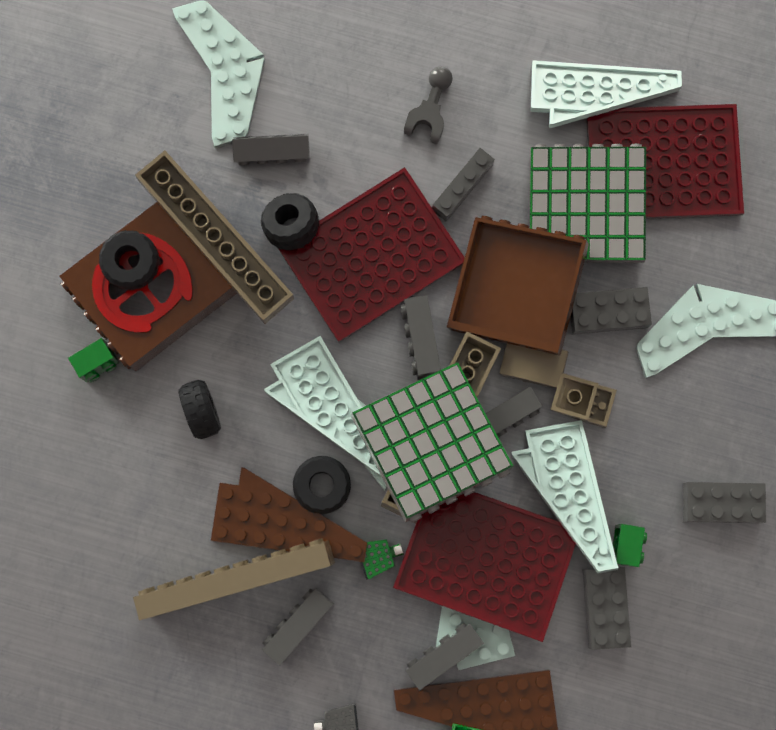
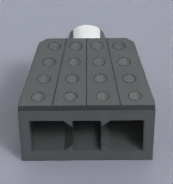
(339, 719)

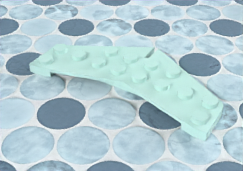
(232, 78)
(695, 322)

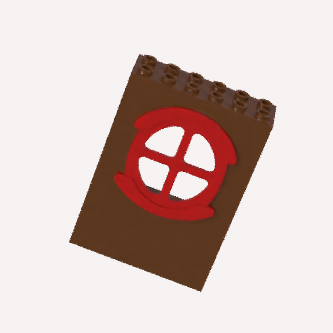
(194, 296)

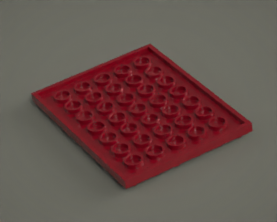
(689, 156)
(373, 255)
(489, 563)

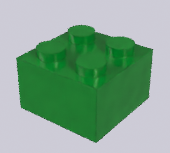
(94, 361)
(628, 544)

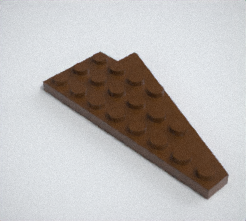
(271, 519)
(488, 703)

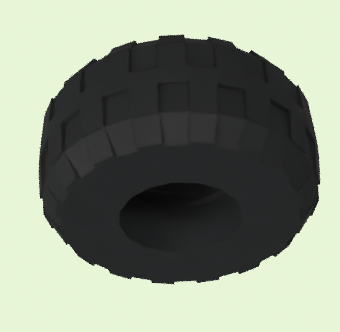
(284, 208)
(120, 244)
(199, 409)
(303, 478)

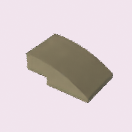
(533, 365)
(583, 400)

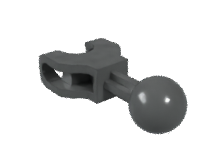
(429, 111)

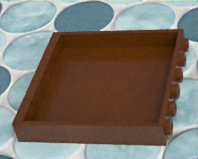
(518, 284)

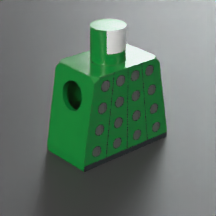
(379, 557)

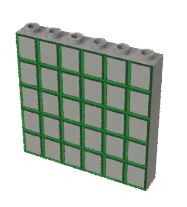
(592, 195)
(432, 442)

